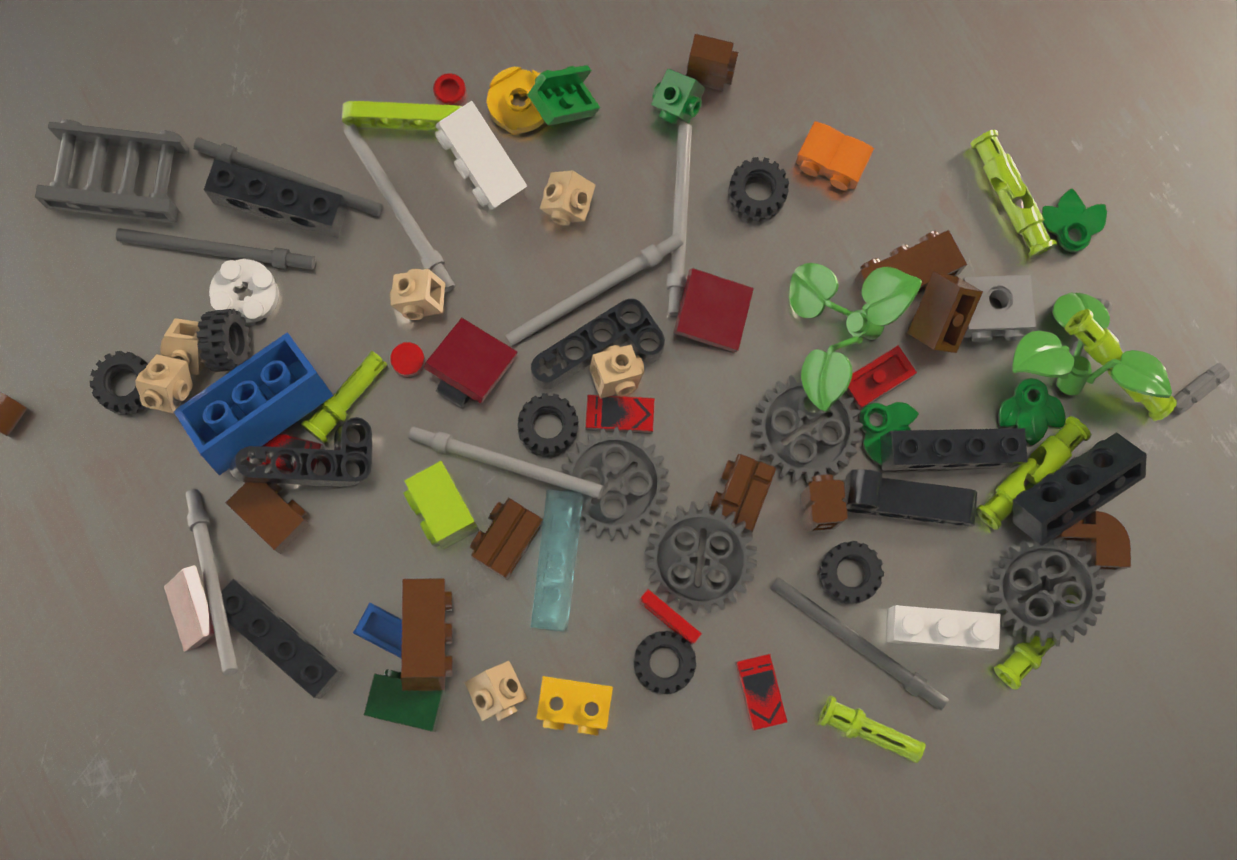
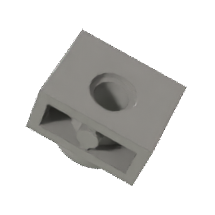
(1017, 310)

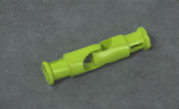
(1010, 188)
(1104, 347)
(1043, 461)

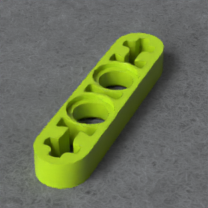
(395, 115)

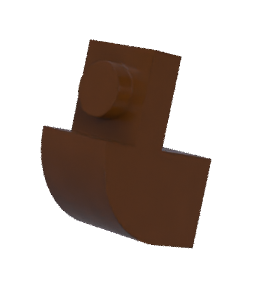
(1104, 538)

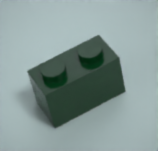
(409, 708)

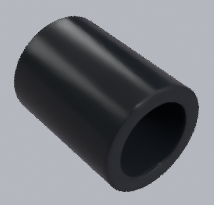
(452, 394)

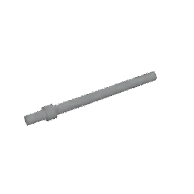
(650, 257)
(431, 259)
(677, 279)
(444, 443)
(199, 524)

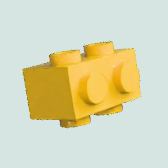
(575, 698)

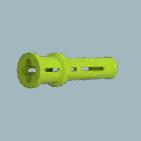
(335, 408)
(1023, 660)
(853, 727)

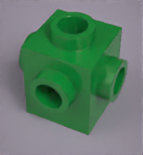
(677, 97)

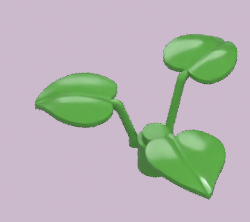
(887, 297)
(1045, 356)

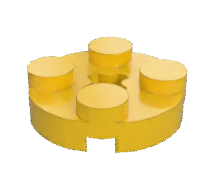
(500, 99)

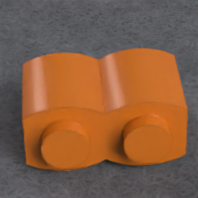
(834, 156)

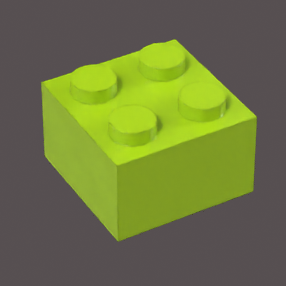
(441, 505)

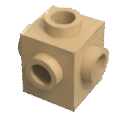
(567, 197)
(417, 293)
(181, 343)
(616, 371)
(164, 383)
(496, 692)

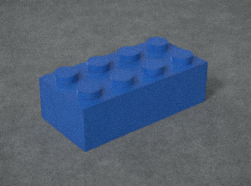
(252, 403)

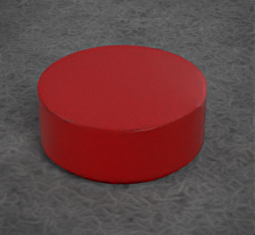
(449, 89)
(407, 359)

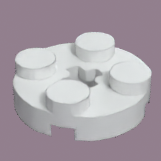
(236, 275)

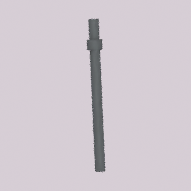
(230, 155)
(278, 257)
(914, 683)

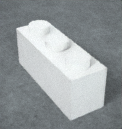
(479, 156)
(943, 628)

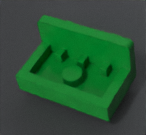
(563, 96)

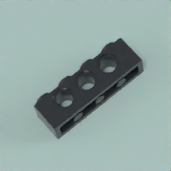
(276, 198)
(953, 449)
(1079, 488)
(279, 640)

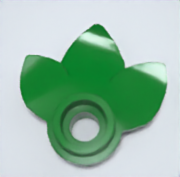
(1074, 217)
(1032, 415)
(893, 417)

